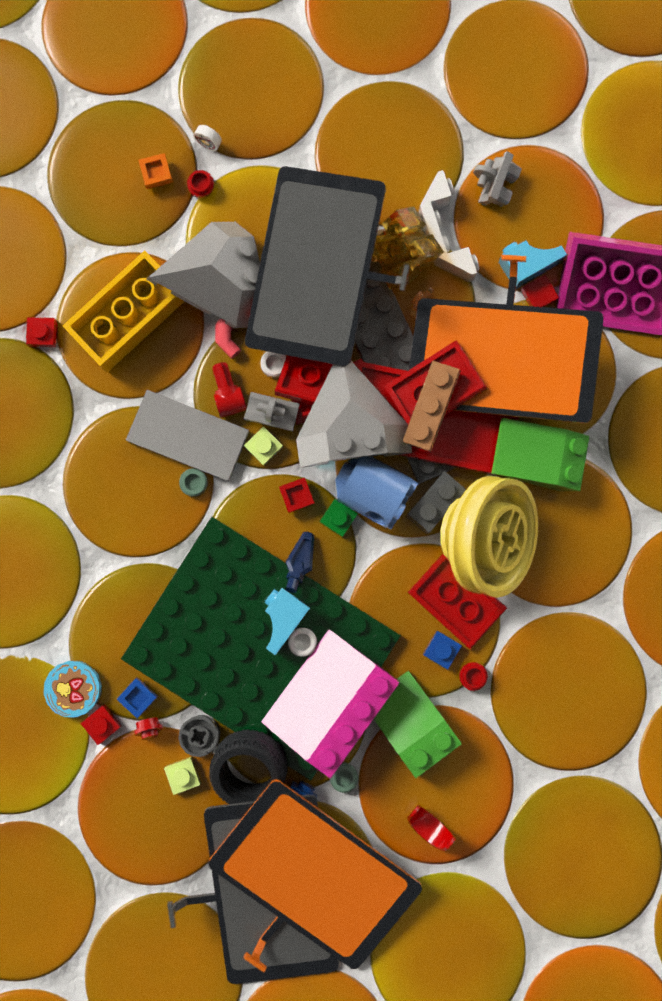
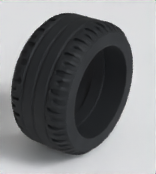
(252, 744)

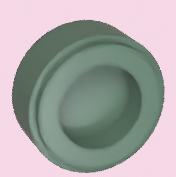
(193, 482)
(344, 778)

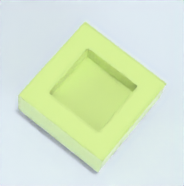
(263, 446)
(182, 775)

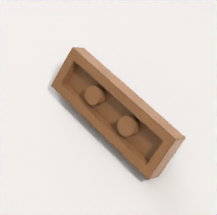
(431, 406)

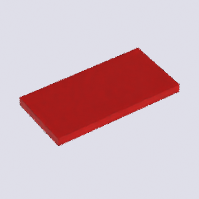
(464, 437)

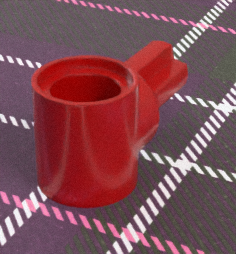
(228, 397)

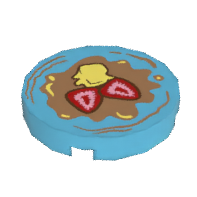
(72, 689)

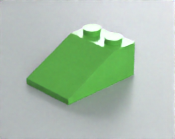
(540, 455)
(415, 726)

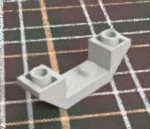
(458, 262)

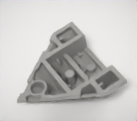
(215, 272)
(350, 422)

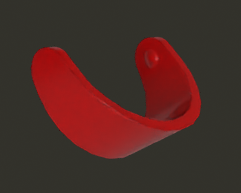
(430, 828)

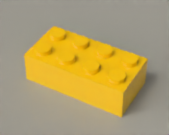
(122, 313)

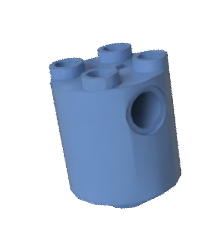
(374, 489)

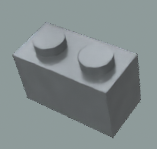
(435, 502)

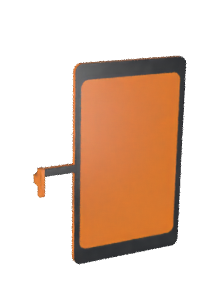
(527, 356)
(313, 876)

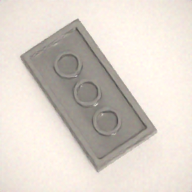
(187, 435)

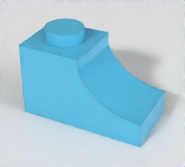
(537, 260)
(286, 613)

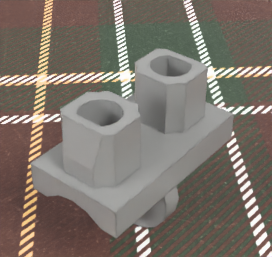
(492, 177)
(271, 411)

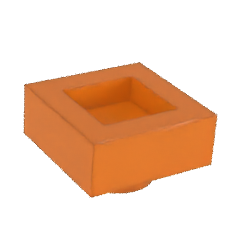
(155, 171)

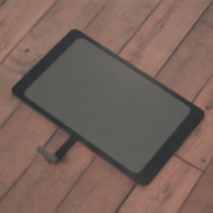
(316, 265)
(245, 920)

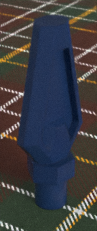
(300, 561)

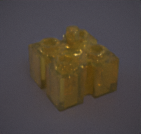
(404, 244)

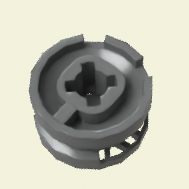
(199, 735)

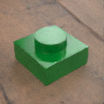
(338, 518)

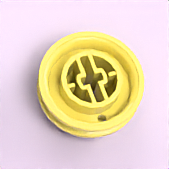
(491, 535)

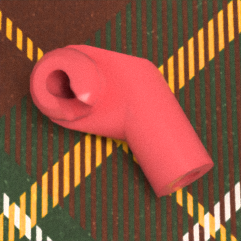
(223, 339)

